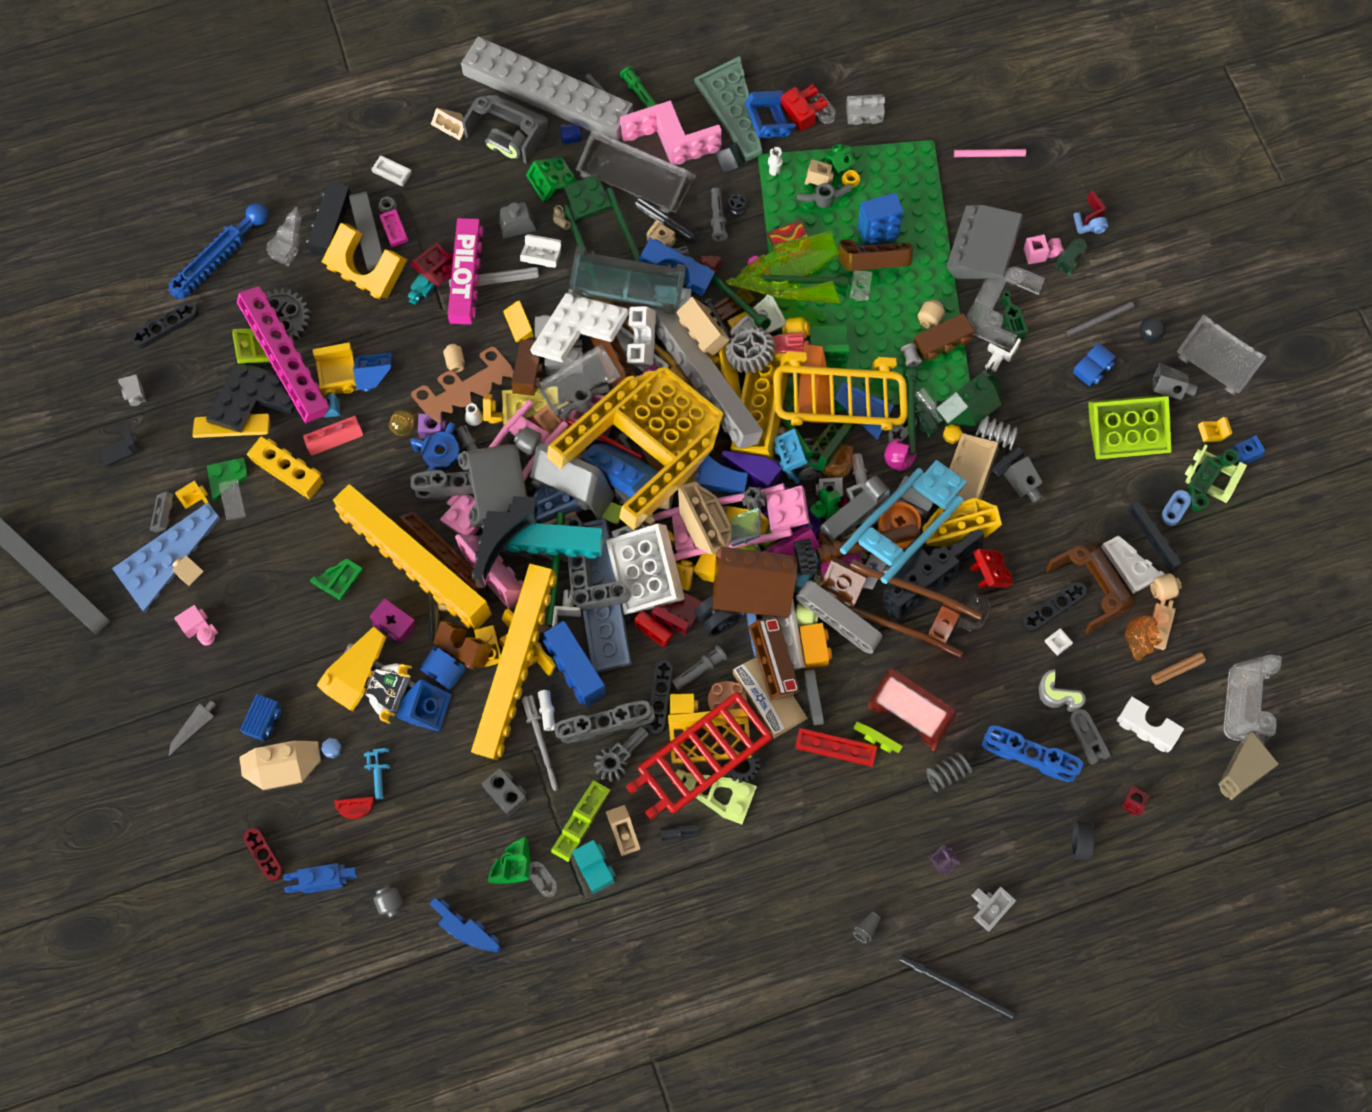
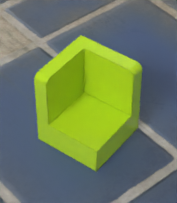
(612, 513)

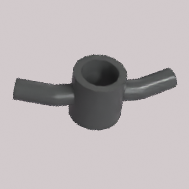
(824, 189)
(583, 400)

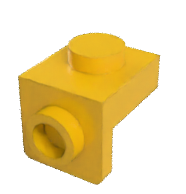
(1215, 431)
(191, 494)

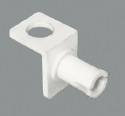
(999, 355)
(566, 609)

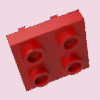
(993, 569)

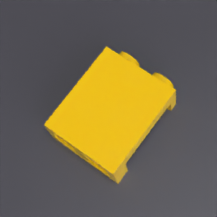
(335, 369)

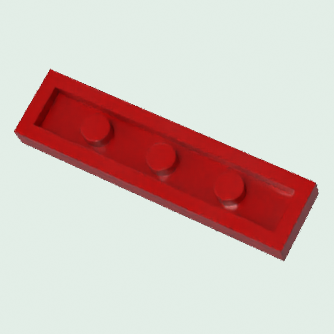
(836, 747)

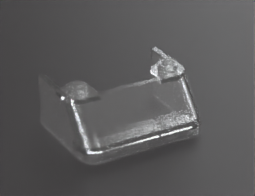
(988, 322)
(583, 372)

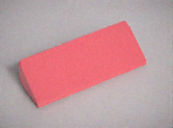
(333, 435)

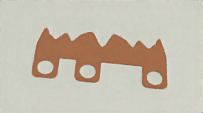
(459, 392)

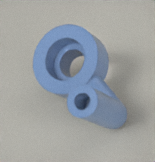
(1096, 225)

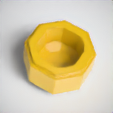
(952, 434)

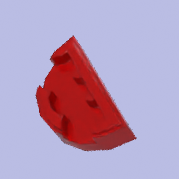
(354, 808)

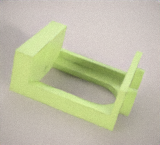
(1233, 471)

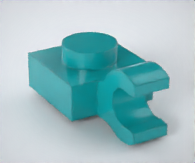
(420, 287)

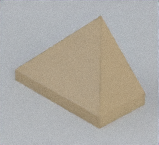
(449, 122)

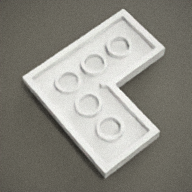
(577, 317)

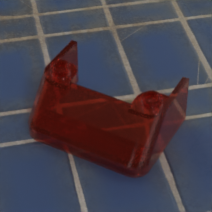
(914, 707)

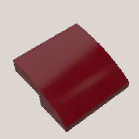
(434, 264)

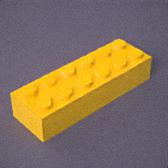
(759, 400)

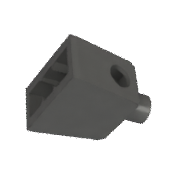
(516, 220)
(1172, 382)
(1024, 479)

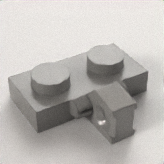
(992, 906)

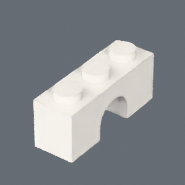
(643, 323)
(1134, 719)

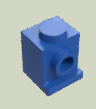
(1254, 452)

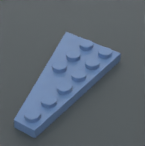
(151, 566)

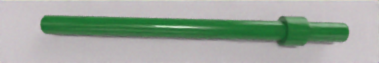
(555, 567)

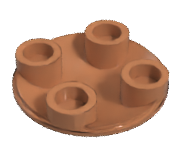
(722, 691)

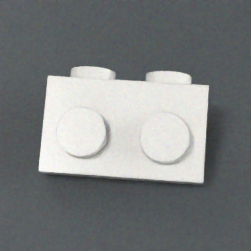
(541, 250)

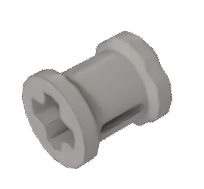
(911, 355)

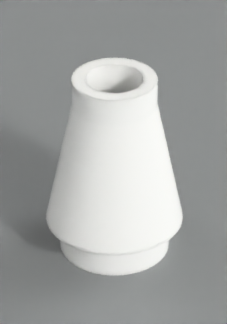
(473, 415)

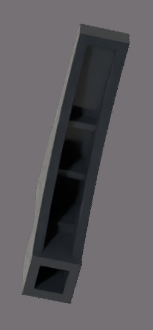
(499, 530)

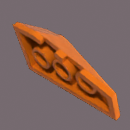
(815, 358)

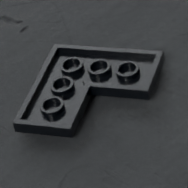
(243, 392)

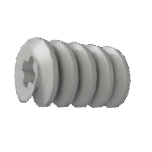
(997, 432)

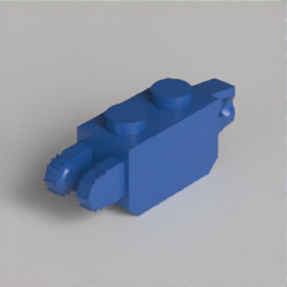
(320, 878)

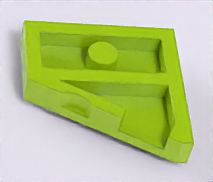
(874, 736)

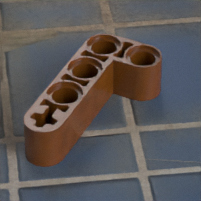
(874, 256)

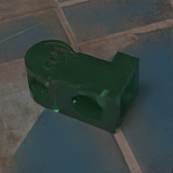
(1072, 253)

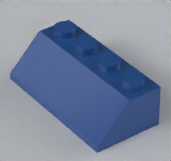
(620, 468)

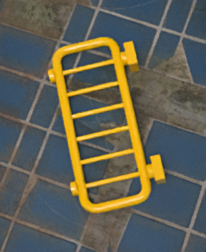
(792, 364)

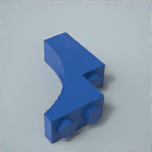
(719, 478)

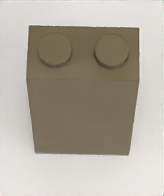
(1246, 767)

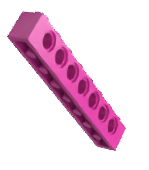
(249, 302)

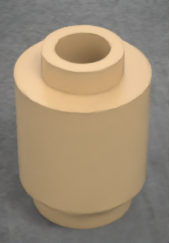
(454, 358)

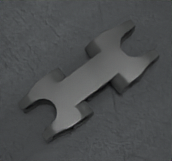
(441, 485)
(581, 732)

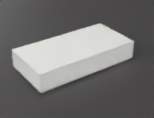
(391, 170)

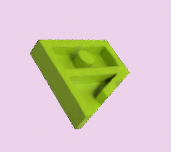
(248, 347)

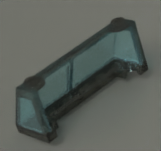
(626, 281)

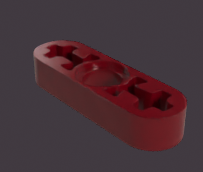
(260, 839)

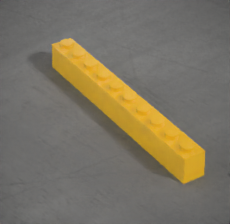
(513, 662)

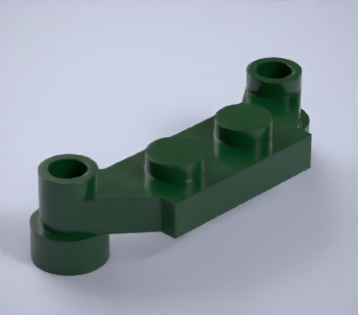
(1205, 477)

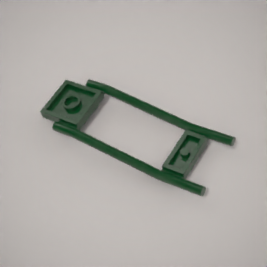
(589, 198)

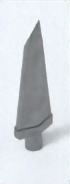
(195, 722)

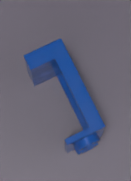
(770, 100)

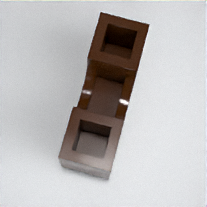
(472, 651)

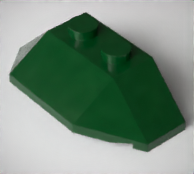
(972, 401)

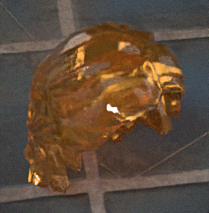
(841, 463)
(1141, 637)

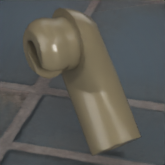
(559, 217)

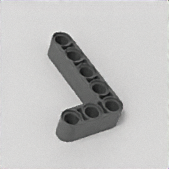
(586, 588)

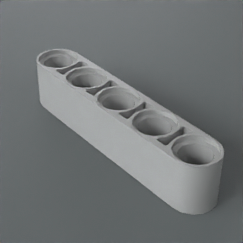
(839, 617)

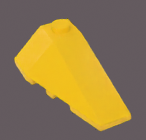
(347, 676)

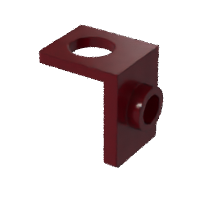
(1097, 205)
(1132, 806)

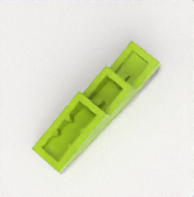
(580, 821)

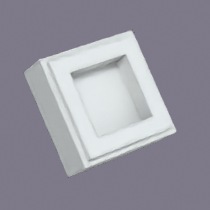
(1058, 642)

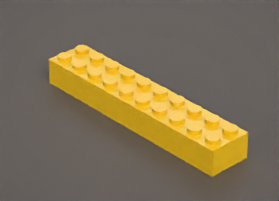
(412, 557)

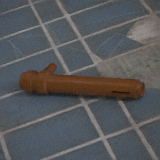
(832, 549)

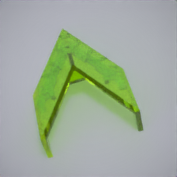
(792, 258)

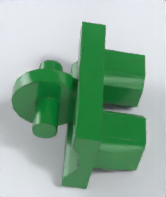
(826, 506)

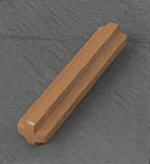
(1178, 668)

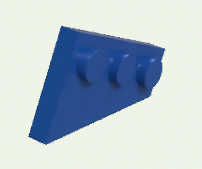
(859, 407)

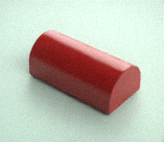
(653, 629)

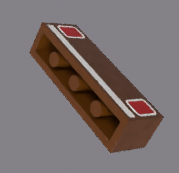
(774, 658)

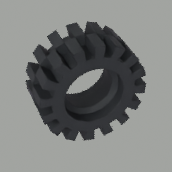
(806, 559)
(749, 775)

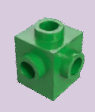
(840, 157)

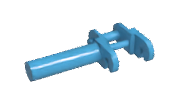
(377, 770)

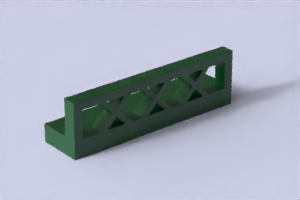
(832, 445)

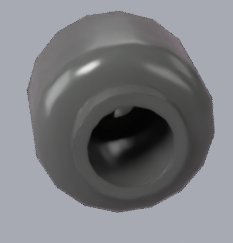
(527, 440)
(388, 900)

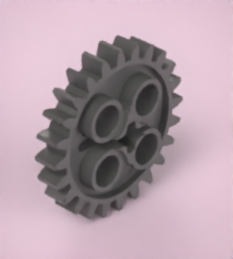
(297, 320)

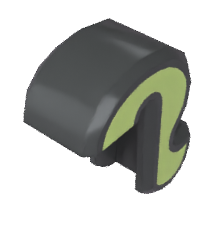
(505, 143)

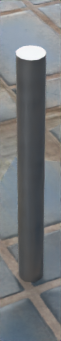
(1097, 320)

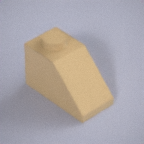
(623, 830)

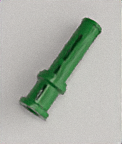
(635, 85)

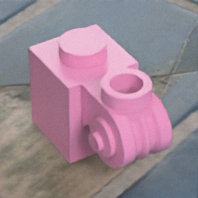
(1038, 250)
(193, 622)

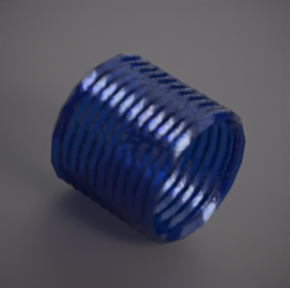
(570, 133)

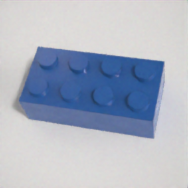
(576, 666)

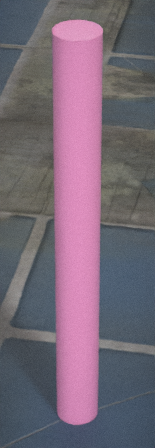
(990, 153)

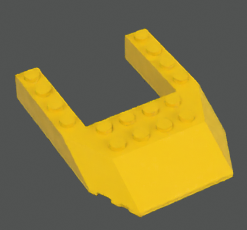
(663, 419)

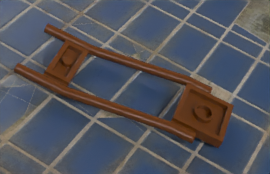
(846, 584)

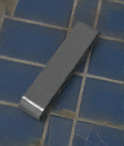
(366, 224)

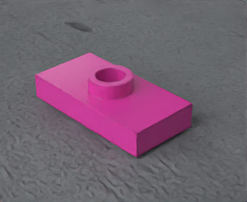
(393, 228)

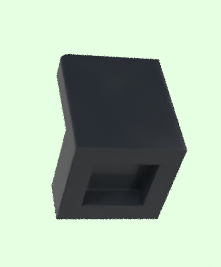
(729, 157)

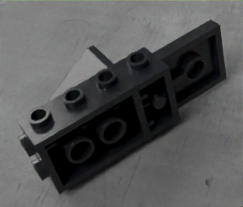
(929, 572)

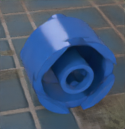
(443, 667)

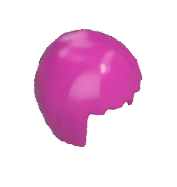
(897, 456)

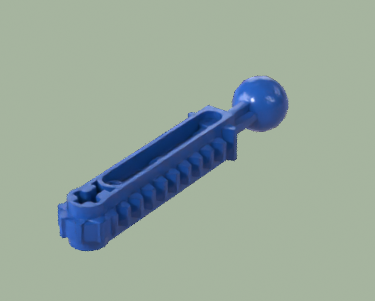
(216, 252)

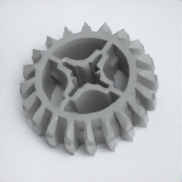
(746, 345)

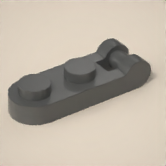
(1088, 736)

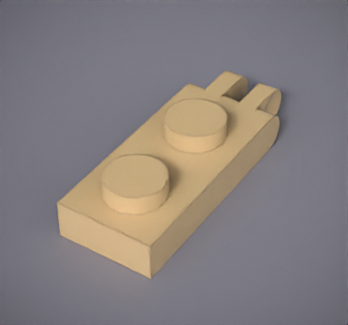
(1164, 617)

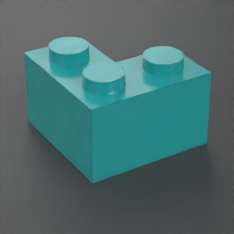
(592, 866)

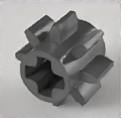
(754, 498)

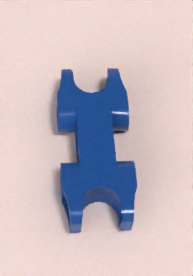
(1049, 761)

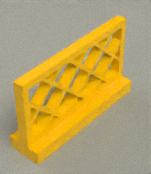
(684, 721)

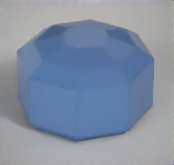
(331, 748)

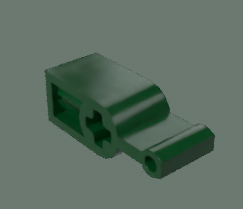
(1013, 318)

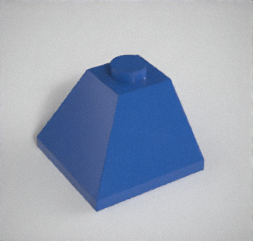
(371, 370)
(424, 706)

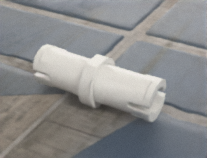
(775, 161)
(546, 710)

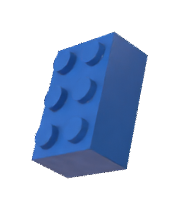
(880, 220)

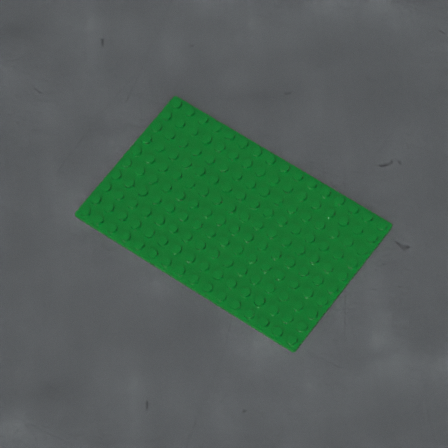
(896, 293)

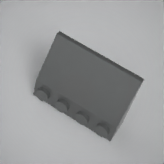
(984, 242)

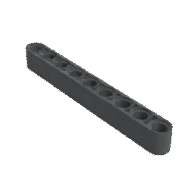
(52, 579)

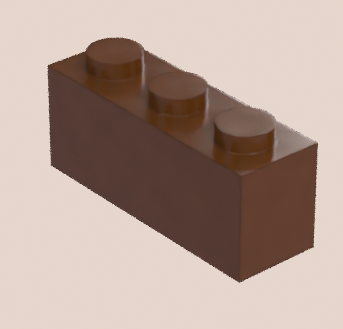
(943, 337)
(526, 370)

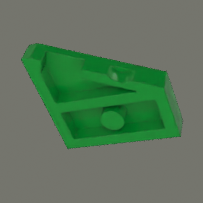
(226, 472)
(338, 579)

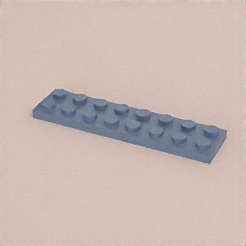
(605, 625)

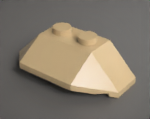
(704, 518)
(280, 763)

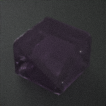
(944, 860)

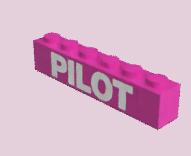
(464, 271)

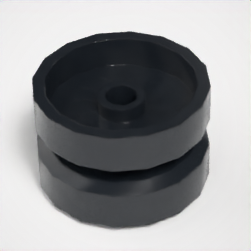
(716, 620)

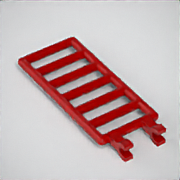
(719, 771)

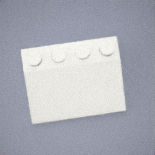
(646, 567)

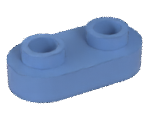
(1174, 508)

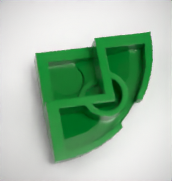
(513, 865)

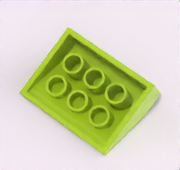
(1130, 426)

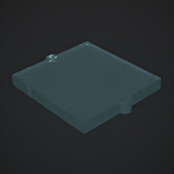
(745, 527)

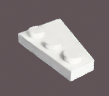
(767, 307)
(1132, 567)

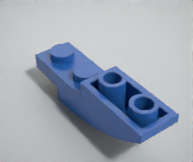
(470, 933)

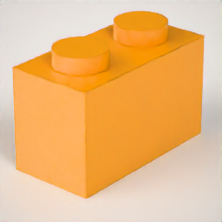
(814, 645)

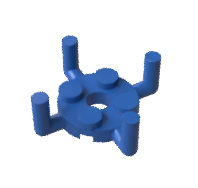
(431, 443)

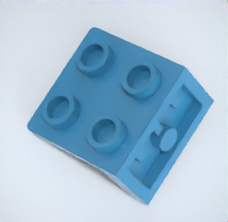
(791, 453)

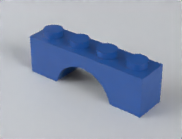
(696, 275)

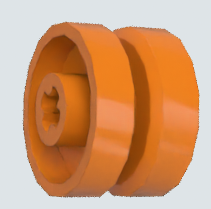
(899, 515)

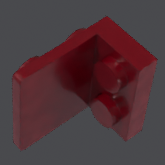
(678, 615)

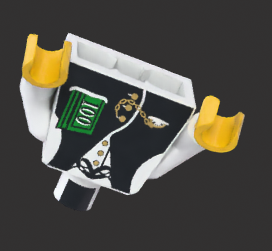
(387, 689)

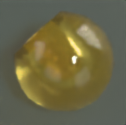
(401, 422)

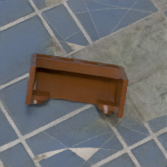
(1117, 598)

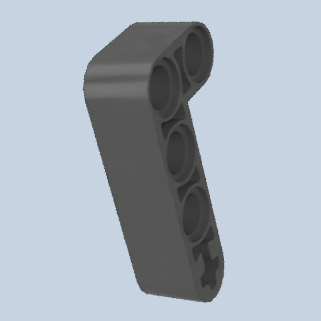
(858, 509)

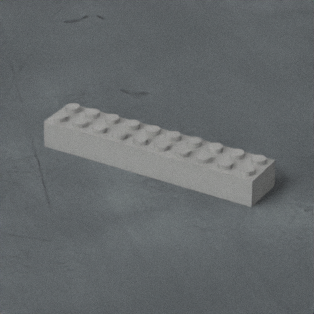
(545, 88)

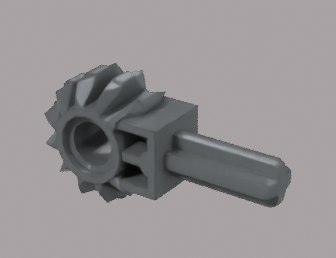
(620, 755)

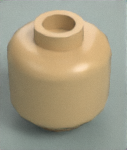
(931, 314)
(1165, 587)

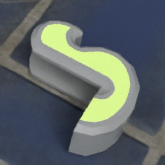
(1057, 697)

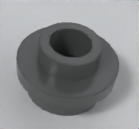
(387, 201)

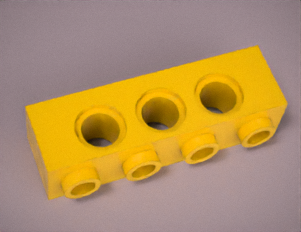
(306, 486)

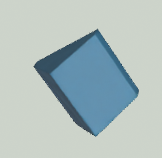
(333, 406)

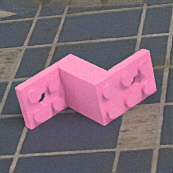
(676, 144)

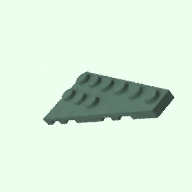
(726, 94)

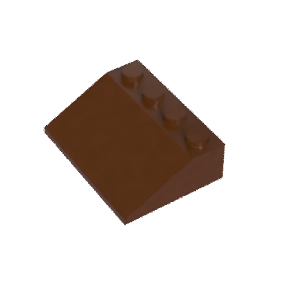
(754, 582)

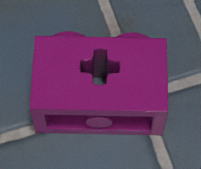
(388, 612)

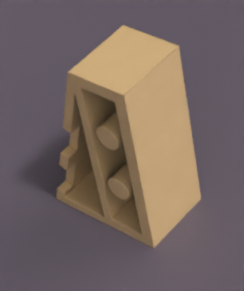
(702, 326)

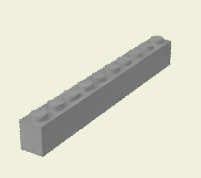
(707, 379)

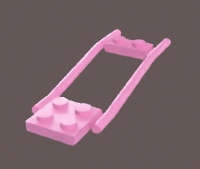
(785, 511)
(457, 516)

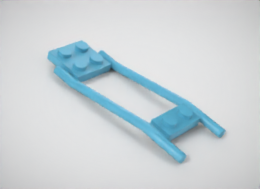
(936, 484)

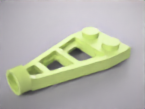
(738, 804)

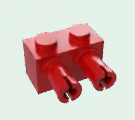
(798, 109)

